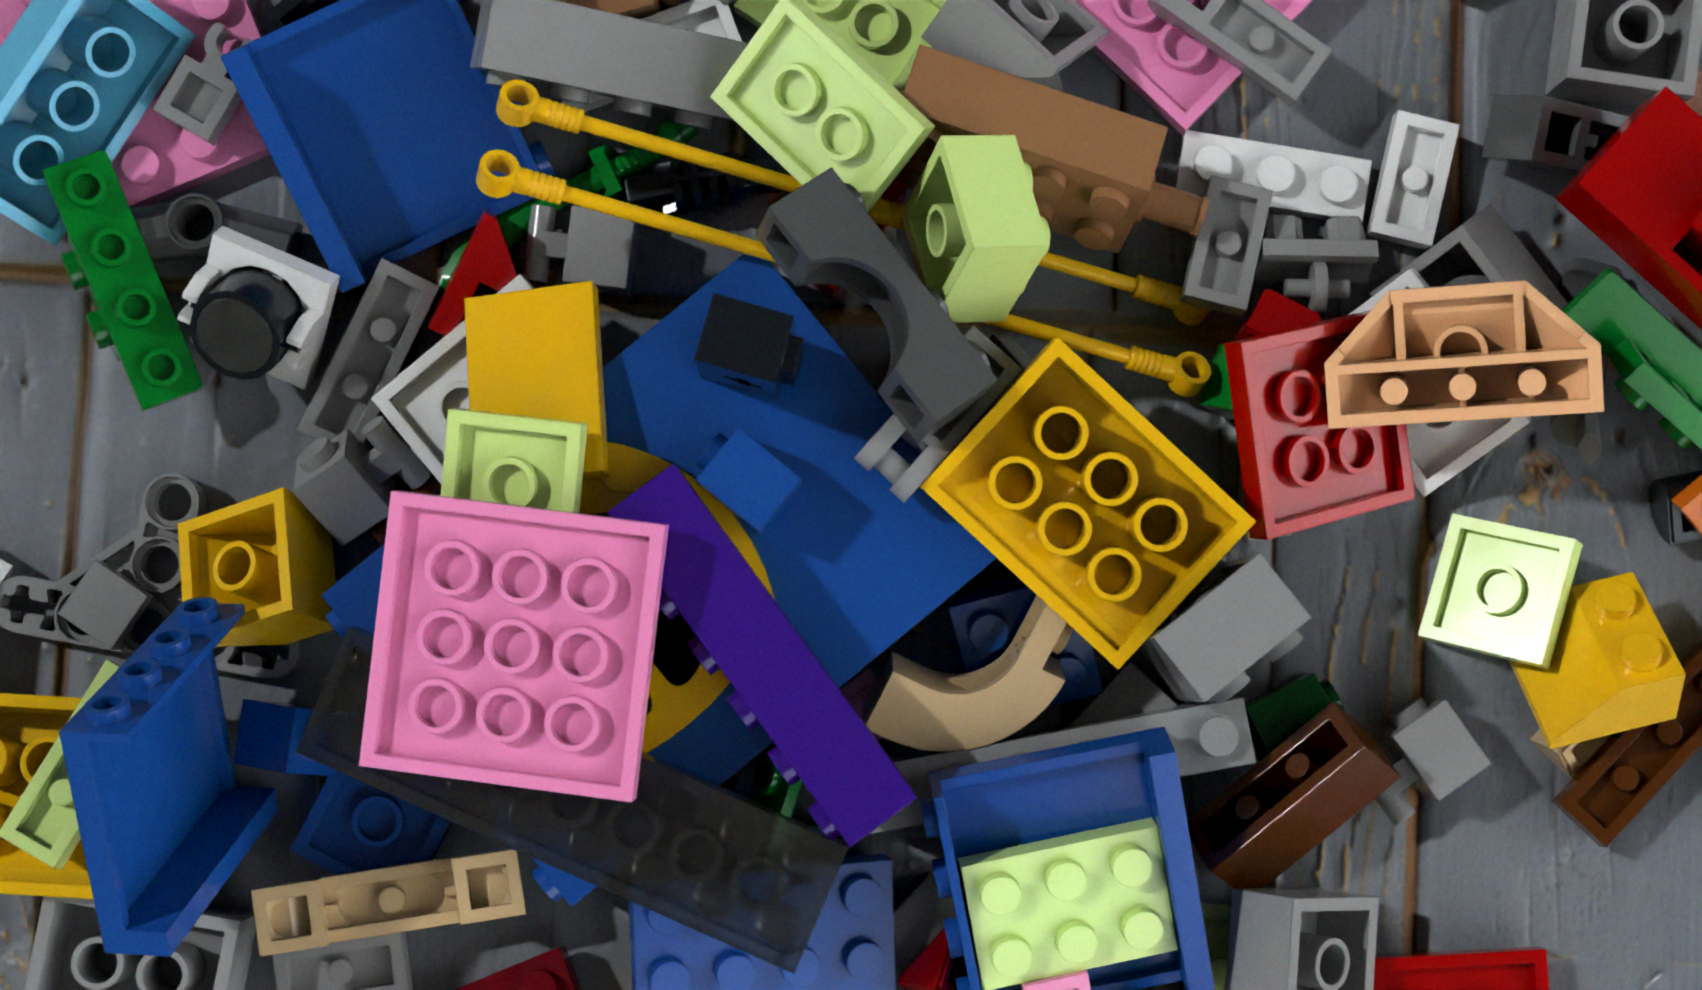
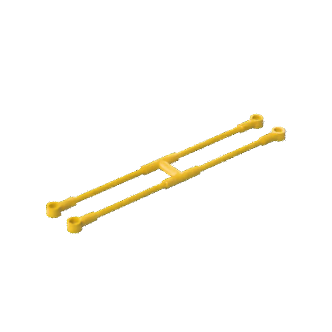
(887, 212)

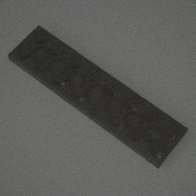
(674, 849)

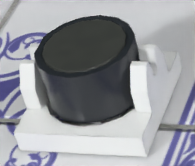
(251, 318)

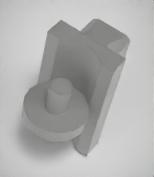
(1315, 266)

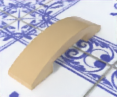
(388, 900)

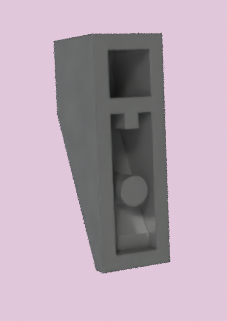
(1547, 132)

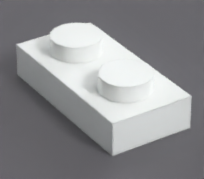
(1412, 180)

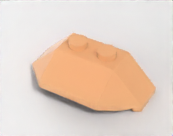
(1463, 358)

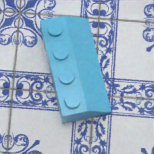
(75, 86)

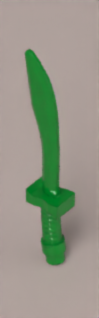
(604, 174)

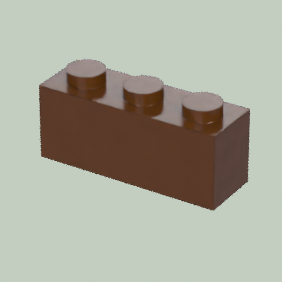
(1291, 800)

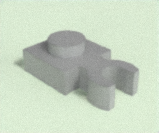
(201, 94)

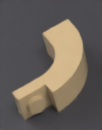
(973, 707)

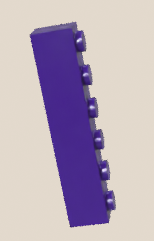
(768, 665)

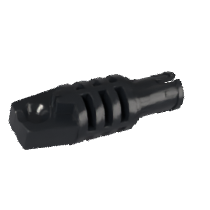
(690, 189)

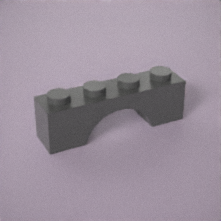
(830, 239)

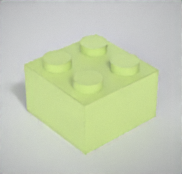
(976, 225)

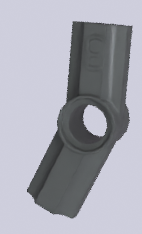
(168, 226)

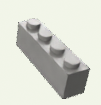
(604, 55)

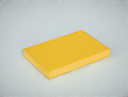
(541, 358)

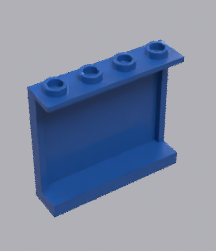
(379, 126)
(161, 785)
(1064, 794)

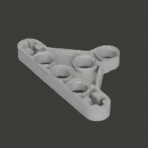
(129, 558)

